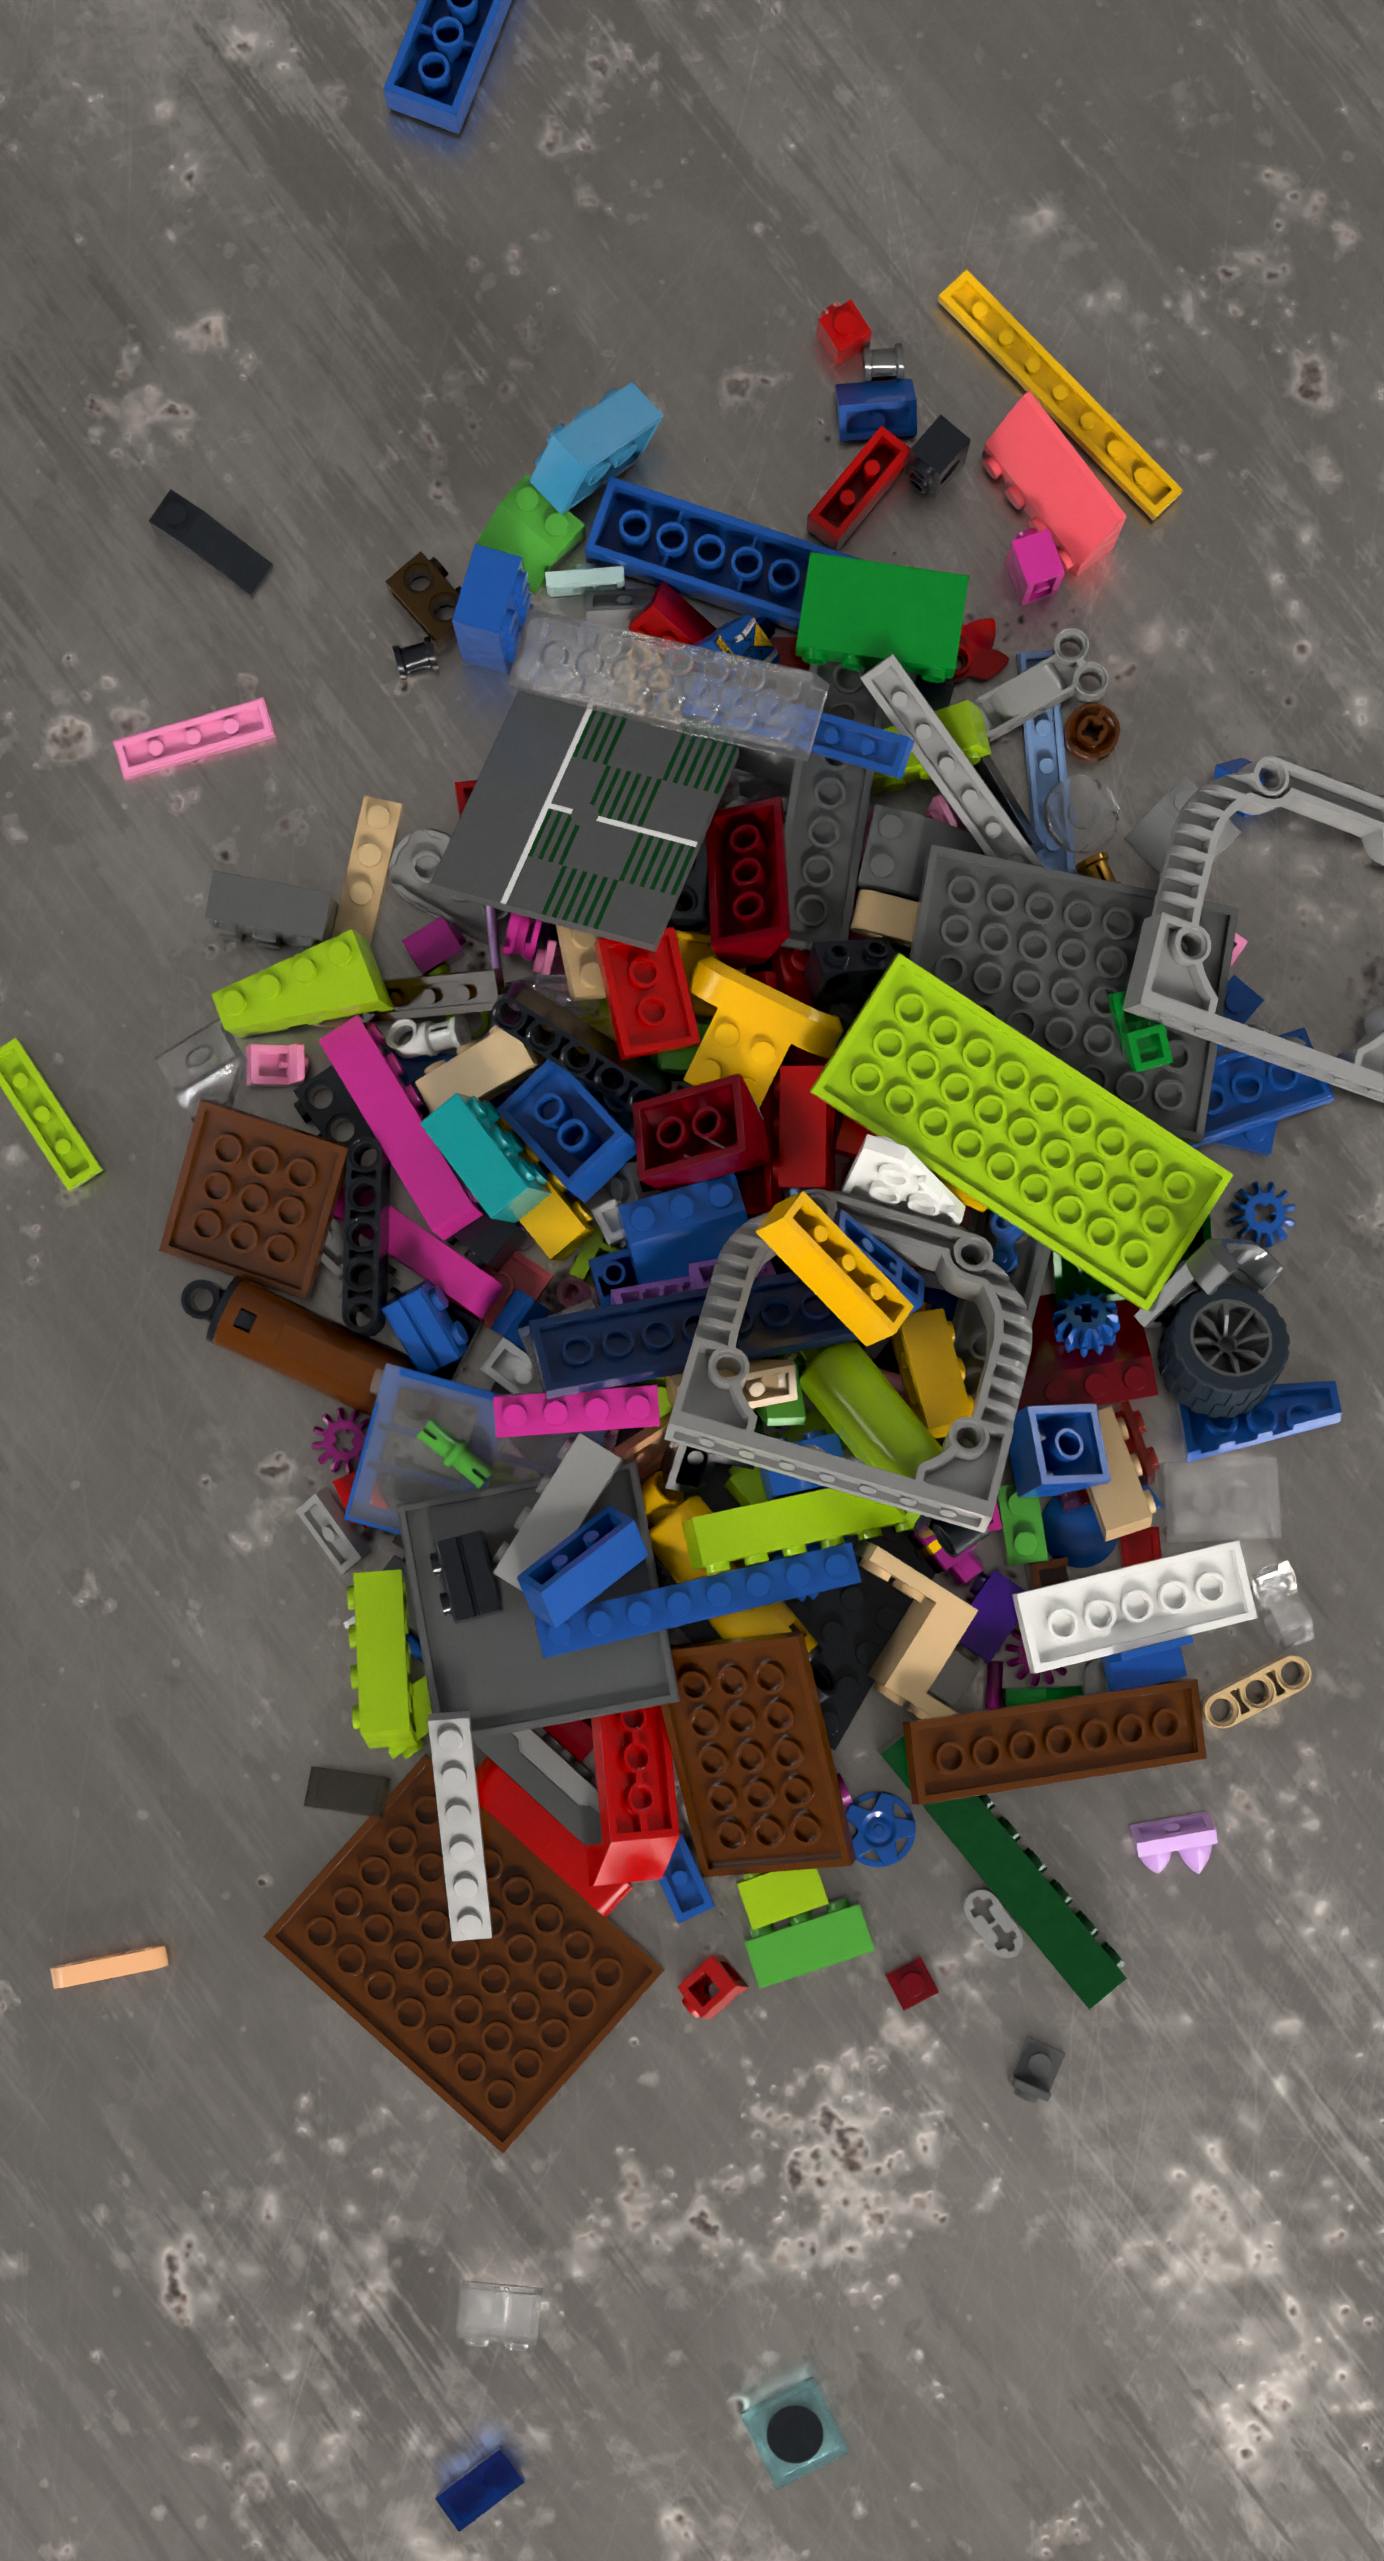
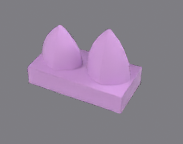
(1187, 1833)

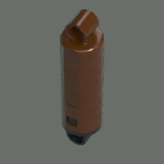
(293, 1341)

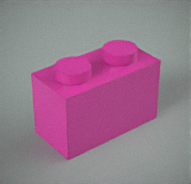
(1034, 565)

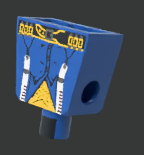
(744, 638)

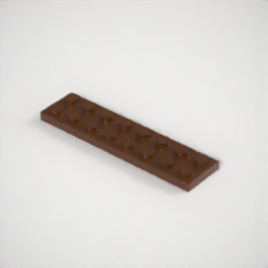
(1053, 1741)

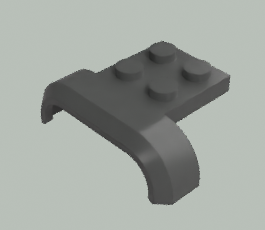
(1207, 1271)

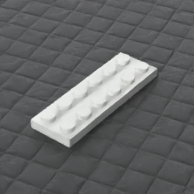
(1134, 1606)

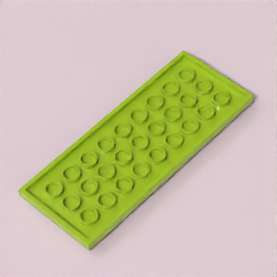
(1021, 1132)

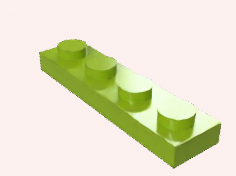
(45, 1117)

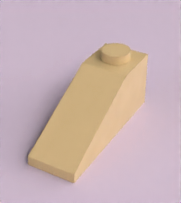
(766, 1383)

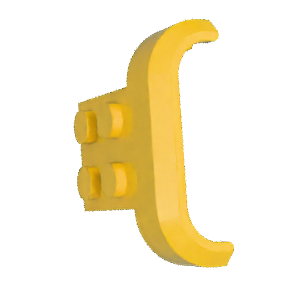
(753, 1028)

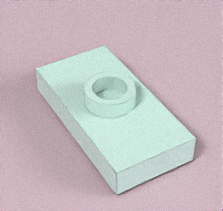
(584, 578)

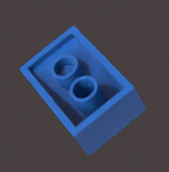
(568, 1129)

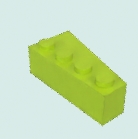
(308, 988)
(381, 1659)

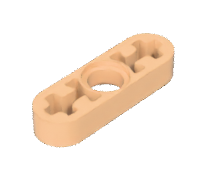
(109, 1966)

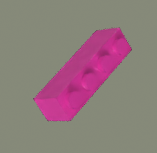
(586, 1411)

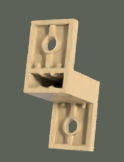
(921, 1638)

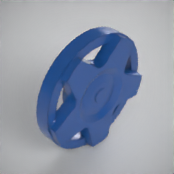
(880, 1828)

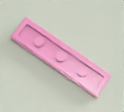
(194, 738)

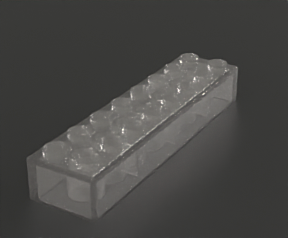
(670, 684)

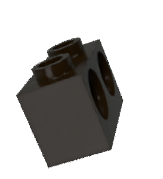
(423, 604)

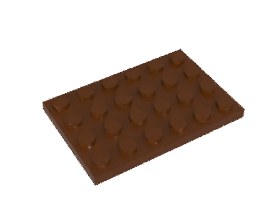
(755, 1757)

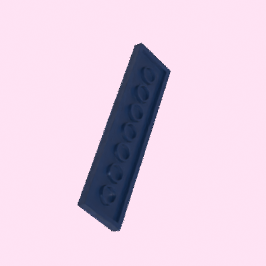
(656, 1334)

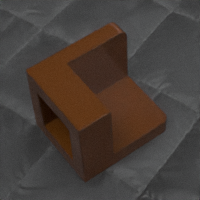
(1046, 1572)

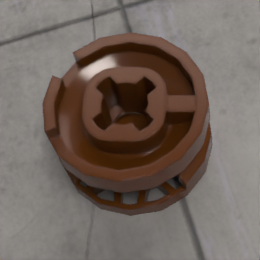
(1091, 733)

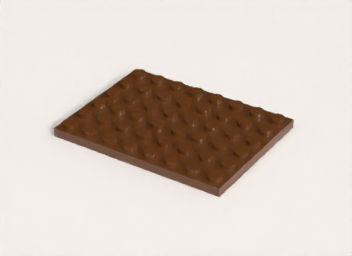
(475, 2019)

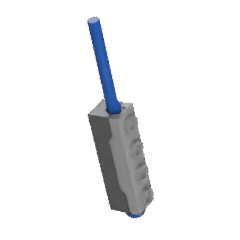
(544, 1773)

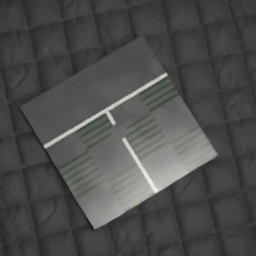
(585, 820)

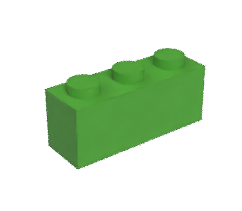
(808, 1942)

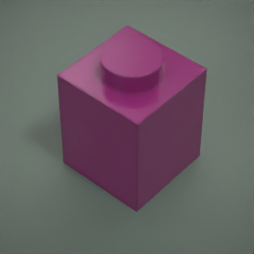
(435, 945)

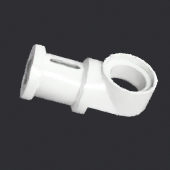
(428, 1037)

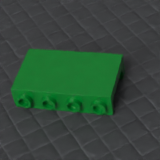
(870, 609)

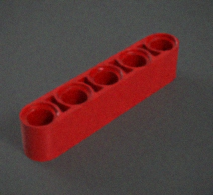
(543, 1835)

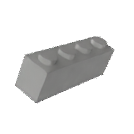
(562, 1507)

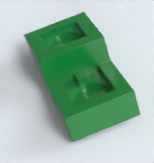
(1141, 1038)

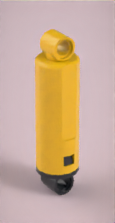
(666, 1513)

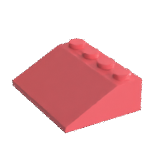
(1053, 485)

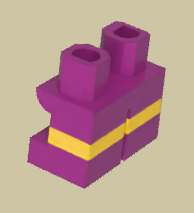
(960, 1568)

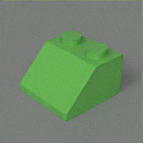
(533, 530)

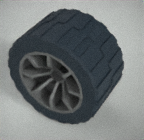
(1223, 1351)

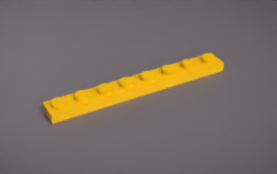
(1060, 394)

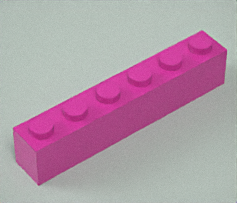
(395, 1120)

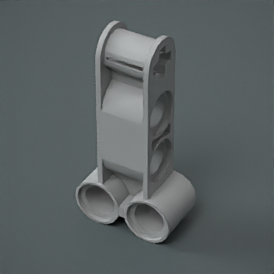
(1042, 687)

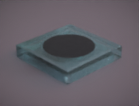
(794, 2432)

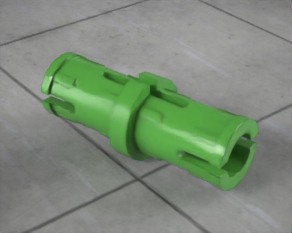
(455, 1453)

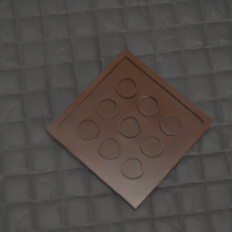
(255, 1199)

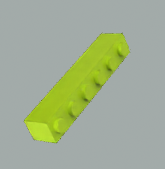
(786, 1527)

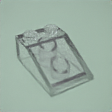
(1219, 1500)

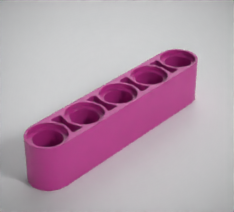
(432, 1259)

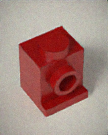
(696, 1987)

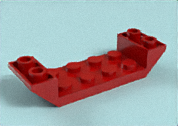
(633, 1798)

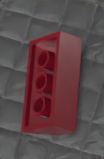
(748, 882)

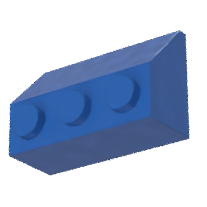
(681, 1227)

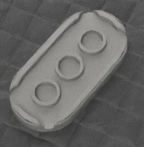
(413, 878)

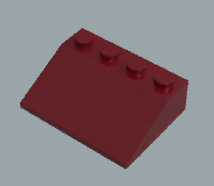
(1066, 1378)

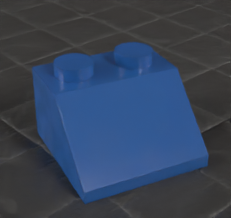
(1057, 1450)

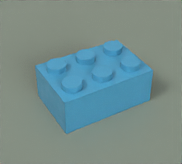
(595, 446)

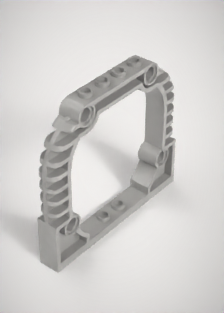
(1174, 985)
(951, 1487)

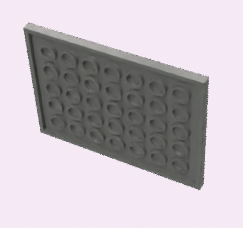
(1044, 956)

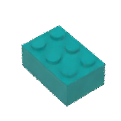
(487, 1157)

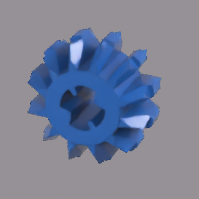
(1260, 1199)
(1071, 1318)

